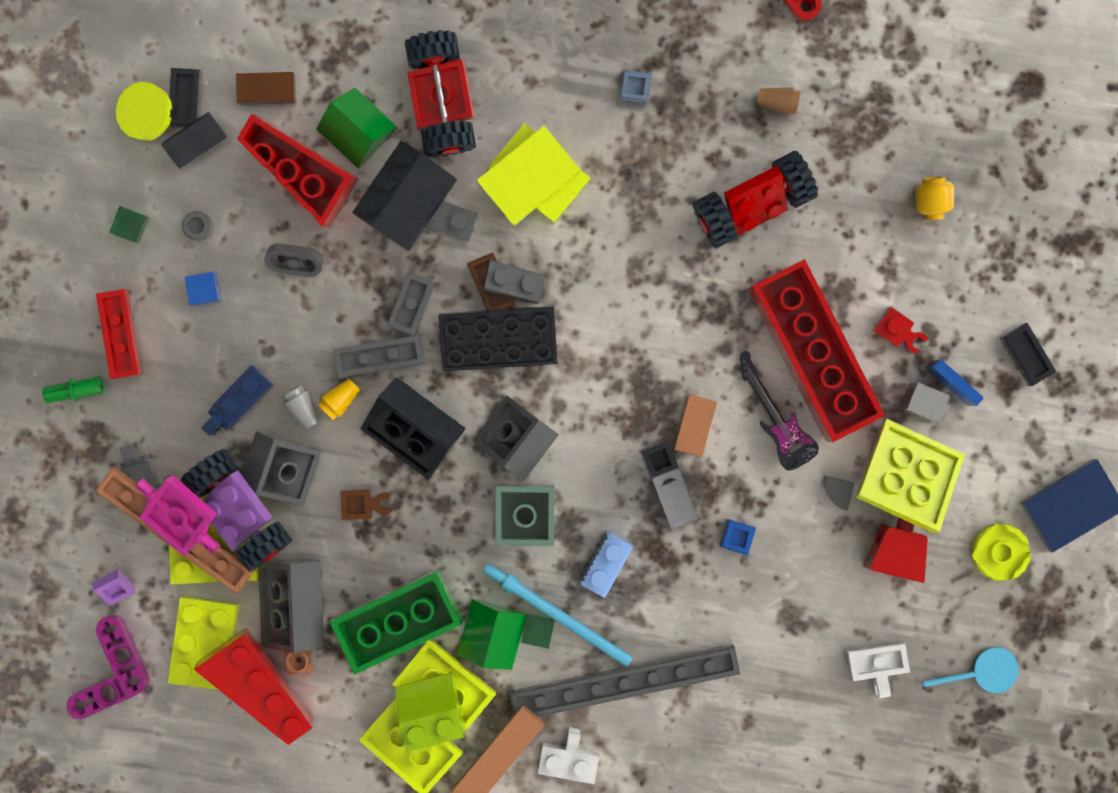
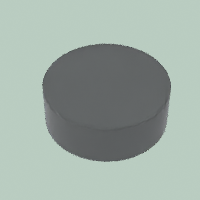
(197, 226)

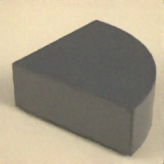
(838, 491)

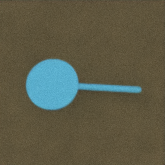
(993, 671)

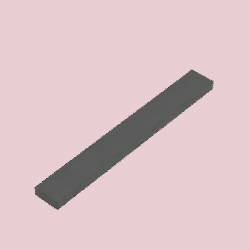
(627, 681)

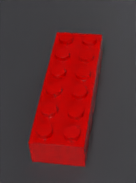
(816, 351)

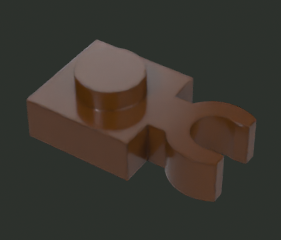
(359, 504)

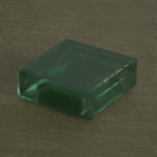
(129, 224)
(537, 630)

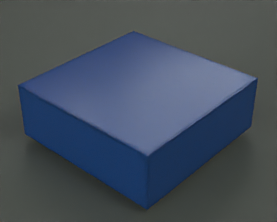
(202, 288)
(737, 537)

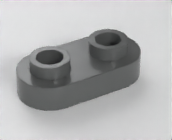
(294, 260)

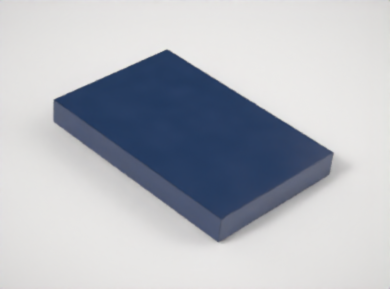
(1072, 505)

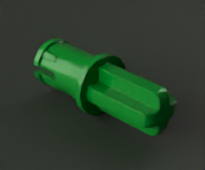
(73, 390)

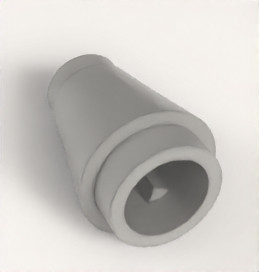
(300, 406)

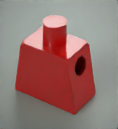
(898, 552)

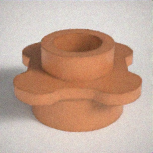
(293, 666)

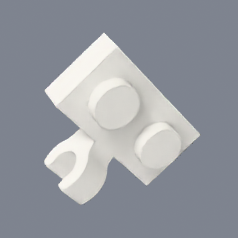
(878, 663)
(568, 760)

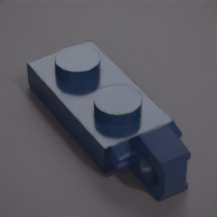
(237, 400)

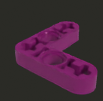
(120, 681)

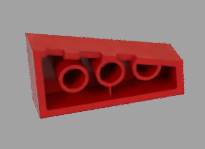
(305, 173)
(254, 683)

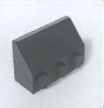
(291, 605)

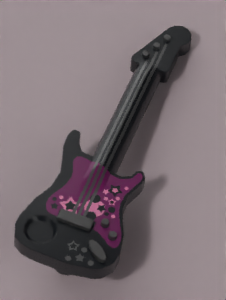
(792, 443)

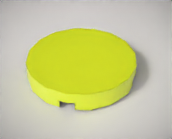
(143, 111)
(1000, 552)

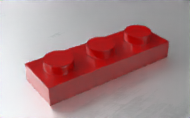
(118, 334)

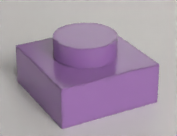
(113, 587)

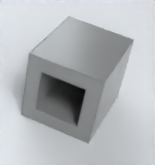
(925, 402)

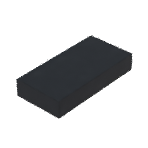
(185, 96)
(194, 140)
(1028, 354)

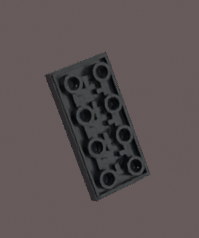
(498, 338)

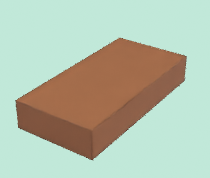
(695, 425)

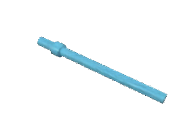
(510, 584)

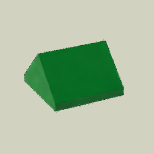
(355, 126)
(491, 635)

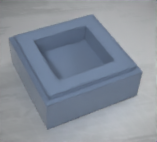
(635, 87)

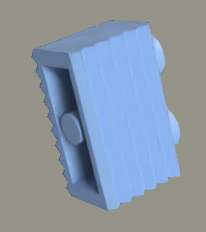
(606, 564)

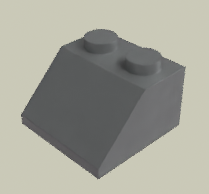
(515, 438)
(280, 468)

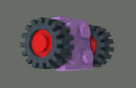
(237, 509)

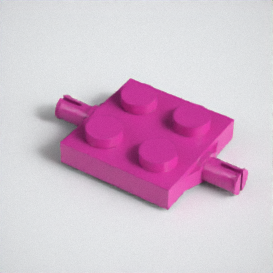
(178, 515)

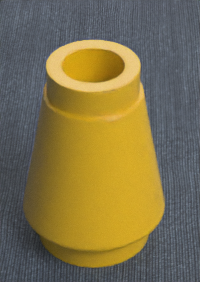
(338, 399)

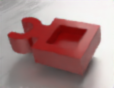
(896, 329)

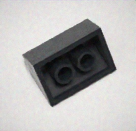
(404, 195)
(412, 428)

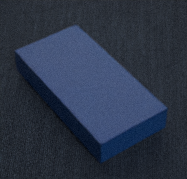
(954, 382)

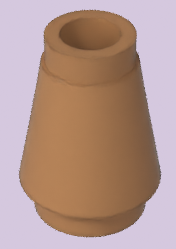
(780, 100)

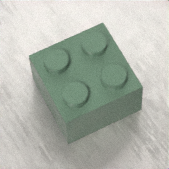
(524, 514)

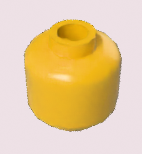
(934, 197)

